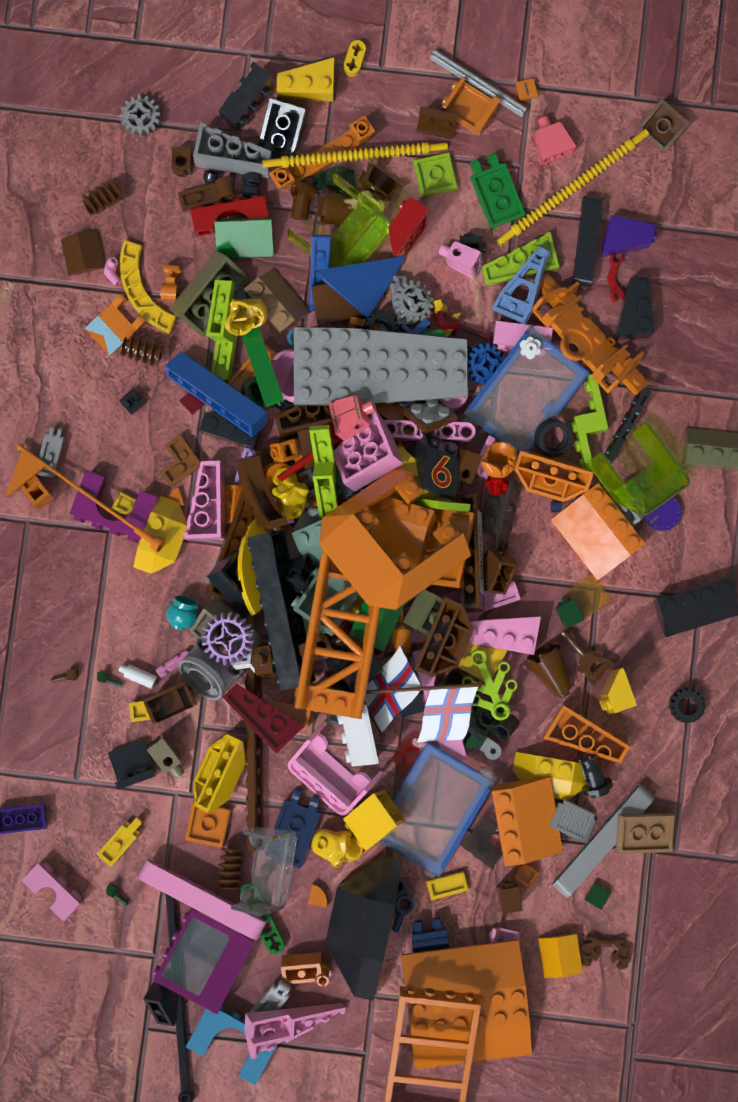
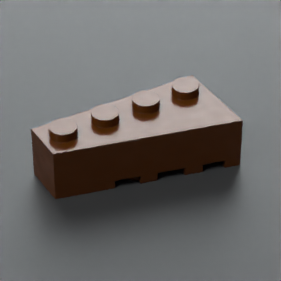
(301, 418)

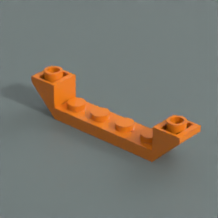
(353, 139)

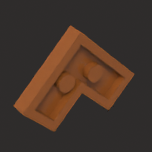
(184, 463)

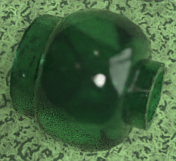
(251, 389)

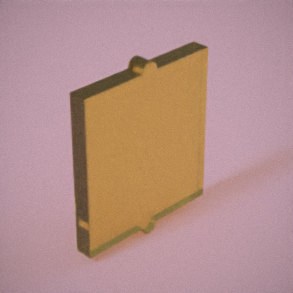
(589, 595)

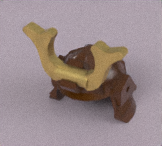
(376, 187)

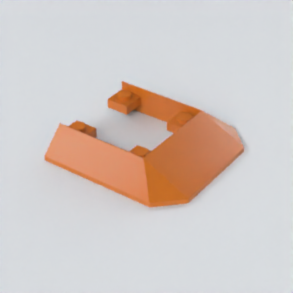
(365, 564)

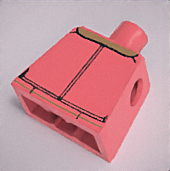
(350, 416)

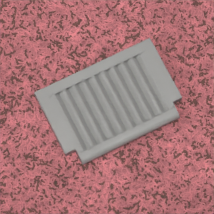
(573, 821)

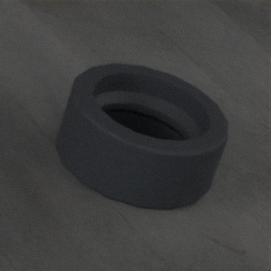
(565, 443)

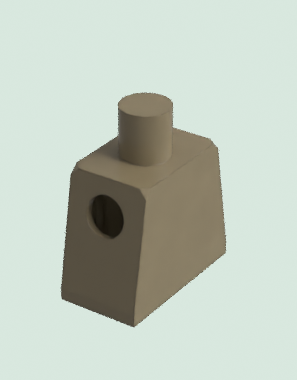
(162, 748)

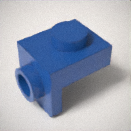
(422, 328)

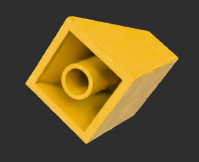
(374, 820)

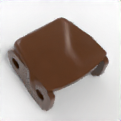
(170, 702)

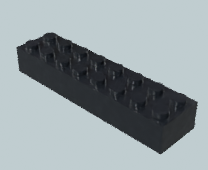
(283, 624)

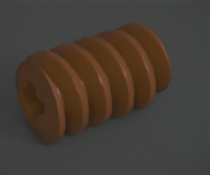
(101, 197)
(141, 350)
(230, 868)

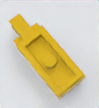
(120, 842)

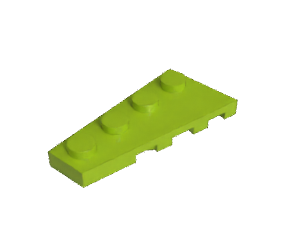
(507, 266)

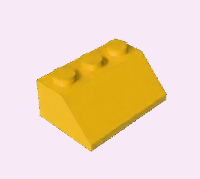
(616, 693)

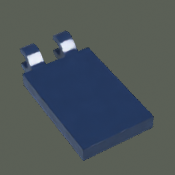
(299, 820)

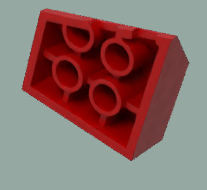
(407, 226)

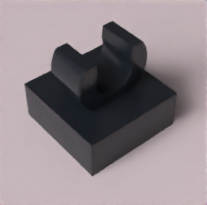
(132, 401)

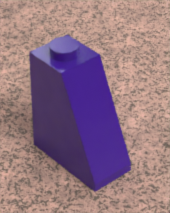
(627, 235)

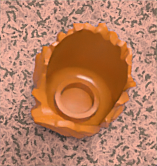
(499, 459)

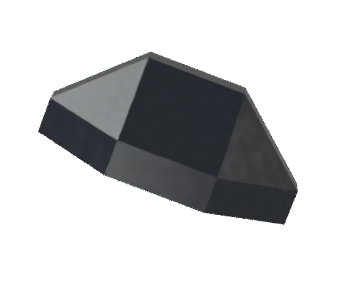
(362, 924)

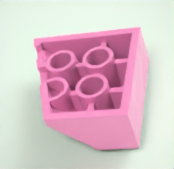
(367, 454)

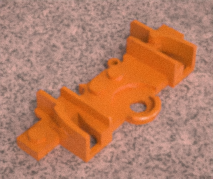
(587, 337)

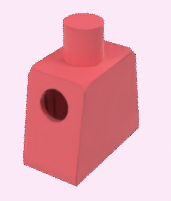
(552, 141)

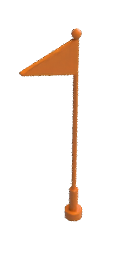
(30, 465)

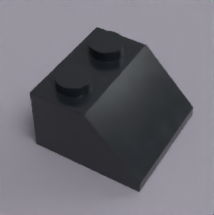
(335, 665)

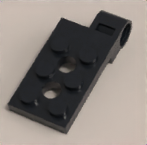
(481, 719)

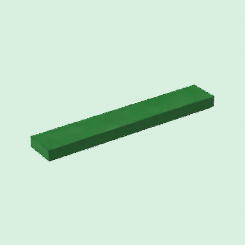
(262, 367)

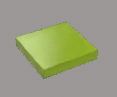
(435, 175)
(443, 504)

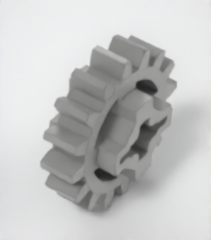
(133, 111)
(413, 301)

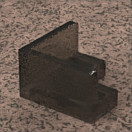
(477, 841)

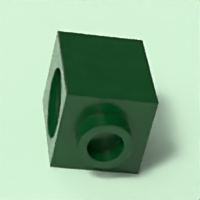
(569, 613)

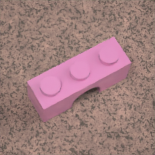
(66, 900)

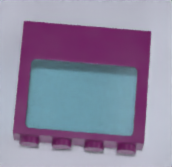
(203, 961)

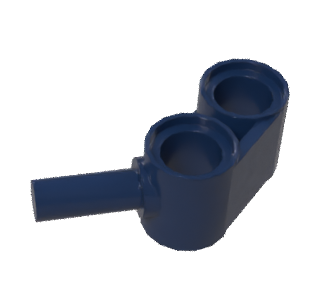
(403, 893)

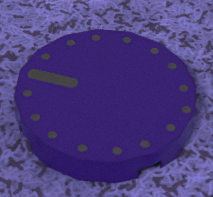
(665, 516)

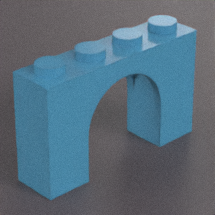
(210, 1025)

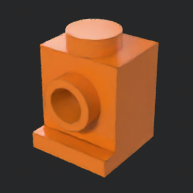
(279, 452)

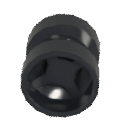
(251, 185)

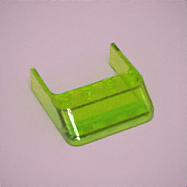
(358, 233)
(650, 487)

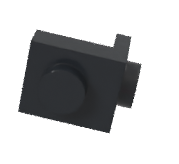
(474, 242)

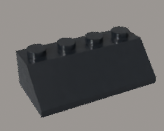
(697, 607)

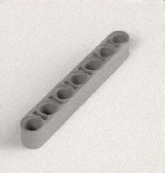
(600, 843)

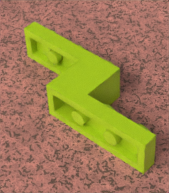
(216, 330)
(589, 423)
(324, 469)

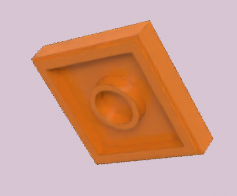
(207, 827)

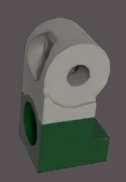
(487, 746)

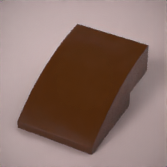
(331, 306)

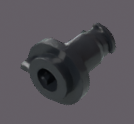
(596, 783)

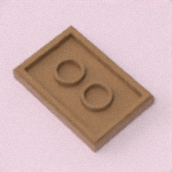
(645, 833)

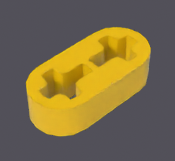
(358, 59)

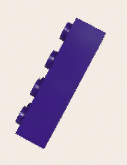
(23, 819)

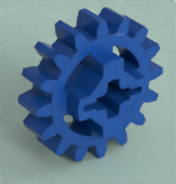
(482, 362)

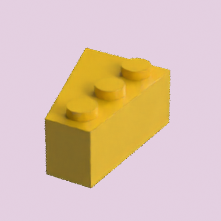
(308, 82)
(493, 656)

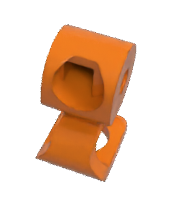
(169, 289)

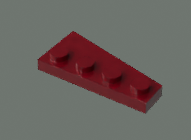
(263, 718)

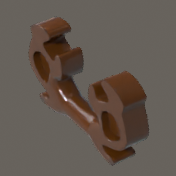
(622, 953)

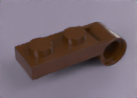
(207, 195)

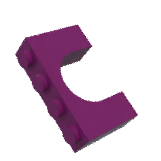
(88, 510)

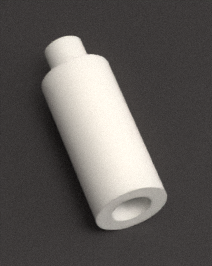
(138, 675)

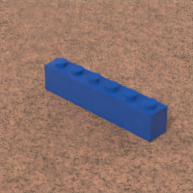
(216, 394)

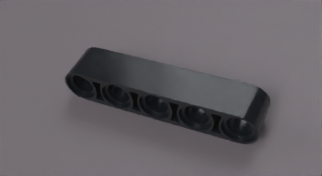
(587, 240)

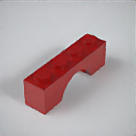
(204, 217)

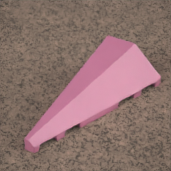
(272, 1027)

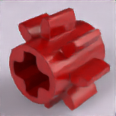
(496, 485)

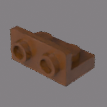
(436, 122)

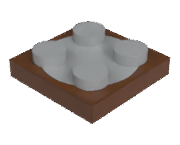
(429, 415)

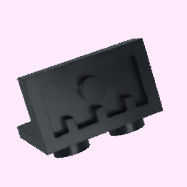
(132, 764)

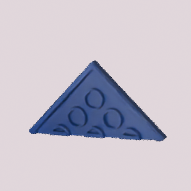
(362, 282)

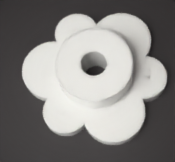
(525, 344)

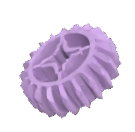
(226, 629)

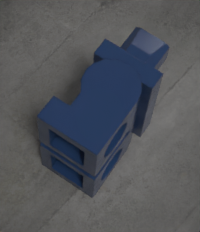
(430, 938)

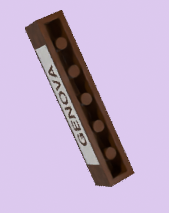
(473, 577)

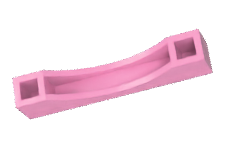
(452, 747)

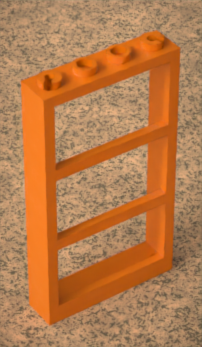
(436, 998)

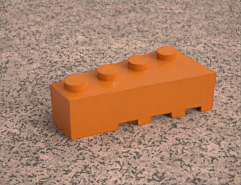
(583, 734)

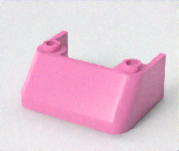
(327, 776)

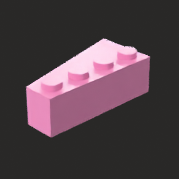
(208, 504)
(510, 634)

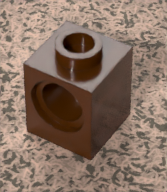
(178, 154)

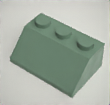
(308, 542)

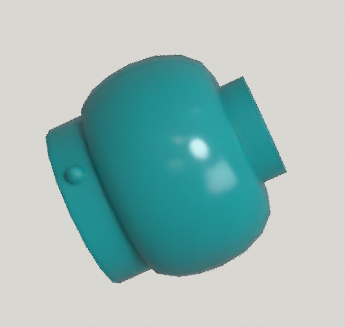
(182, 612)

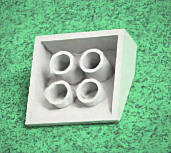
(358, 739)

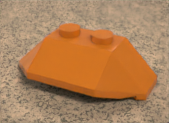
(552, 476)

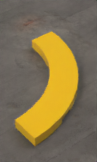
(135, 290)
(246, 573)

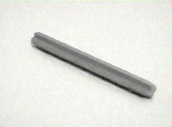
(478, 82)

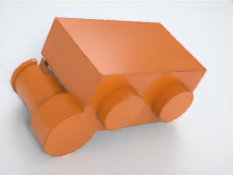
(305, 968)

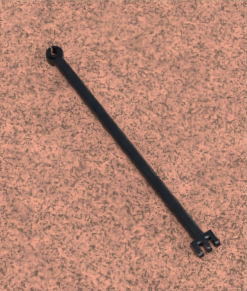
(180, 1015)

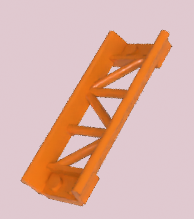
(318, 697)

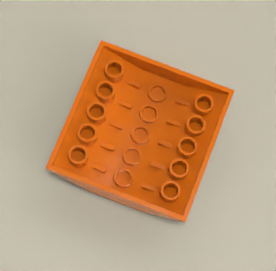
(483, 969)

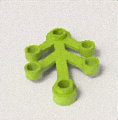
(492, 688)

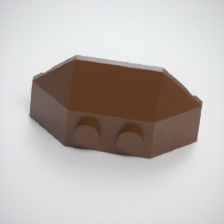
(445, 640)

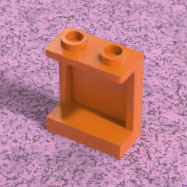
(471, 105)

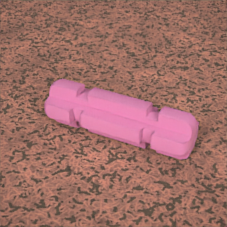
(171, 665)

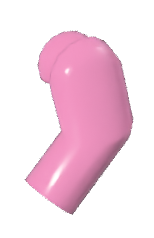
(110, 271)

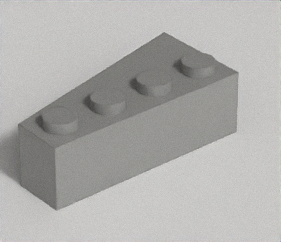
(228, 153)

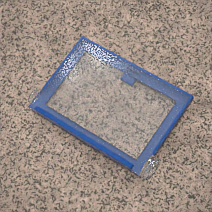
(525, 393)
(439, 805)

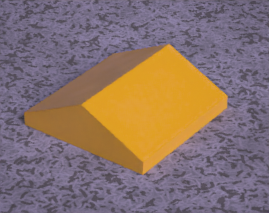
(560, 956)

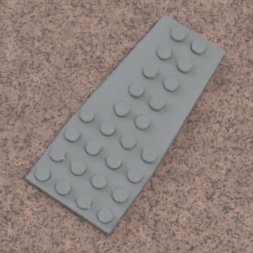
(376, 366)

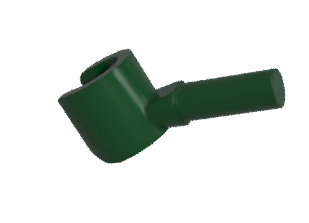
(102, 677)
(111, 891)

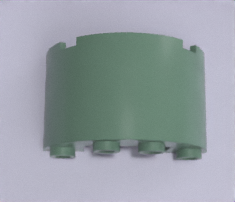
(303, 604)

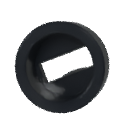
(210, 176)

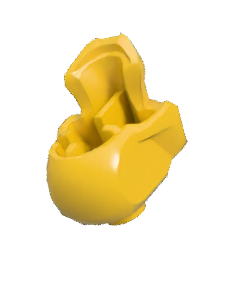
(246, 315)
(290, 495)
(336, 846)

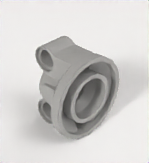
(206, 675)

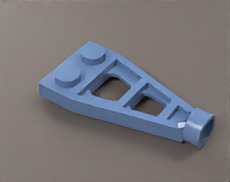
(515, 308)

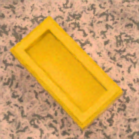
(447, 885)

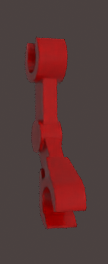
(614, 288)

